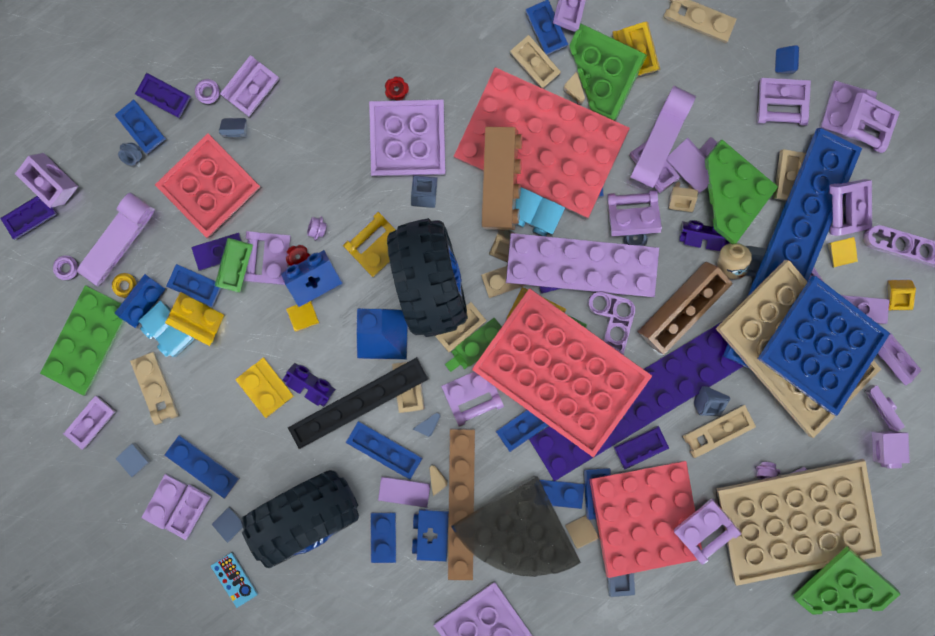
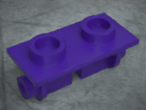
(695, 232)
(318, 389)

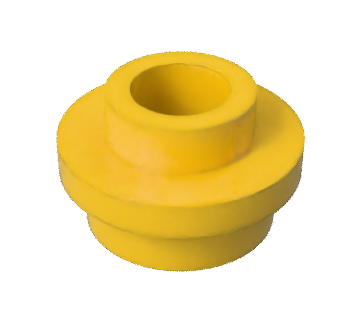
(116, 284)

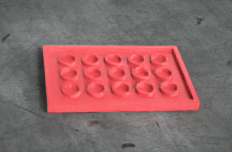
(563, 144)
(562, 372)

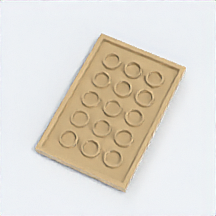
(752, 327)
(799, 521)

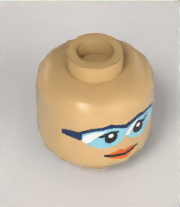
(734, 260)

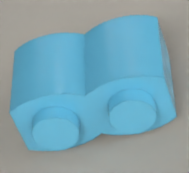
(538, 212)
(170, 340)

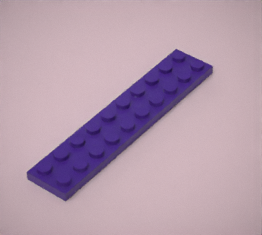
(672, 383)

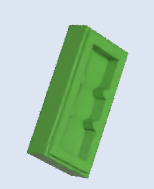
(233, 265)

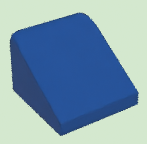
(787, 60)

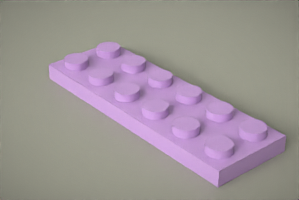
(582, 265)

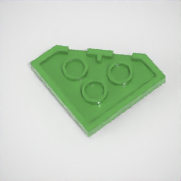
(605, 69)
(735, 191)
(846, 587)

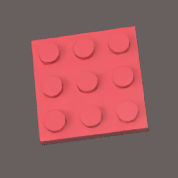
(207, 185)

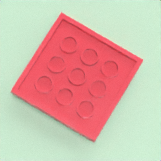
(639, 516)

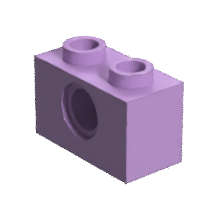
(46, 180)
(890, 448)

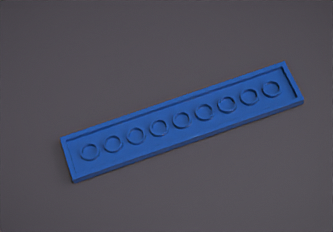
(807, 210)

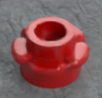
(396, 82)
(293, 251)

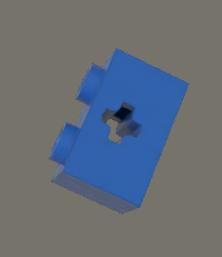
(308, 288)
(437, 548)

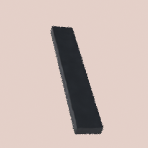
(358, 403)

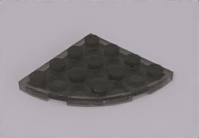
(519, 533)

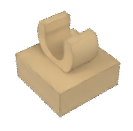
(683, 198)

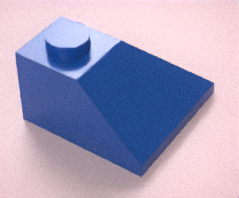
(381, 334)

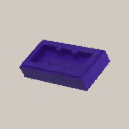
(162, 95)
(27, 217)
(211, 252)
(641, 447)

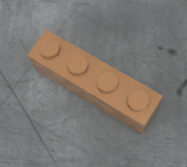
(500, 178)
(685, 307)

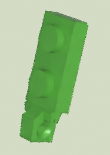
(474, 346)

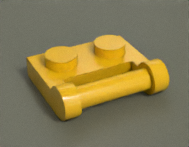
(376, 255)

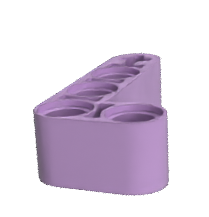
(663, 136)
(116, 239)
(912, 244)
(614, 319)

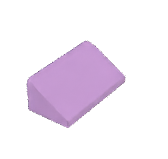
(690, 165)
(404, 491)

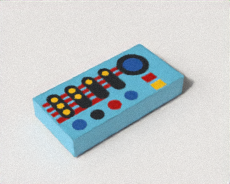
(234, 579)

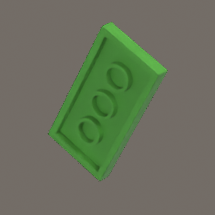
(84, 341)

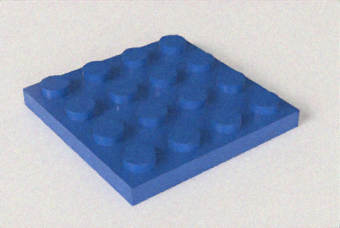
(824, 345)

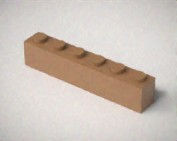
(460, 499)

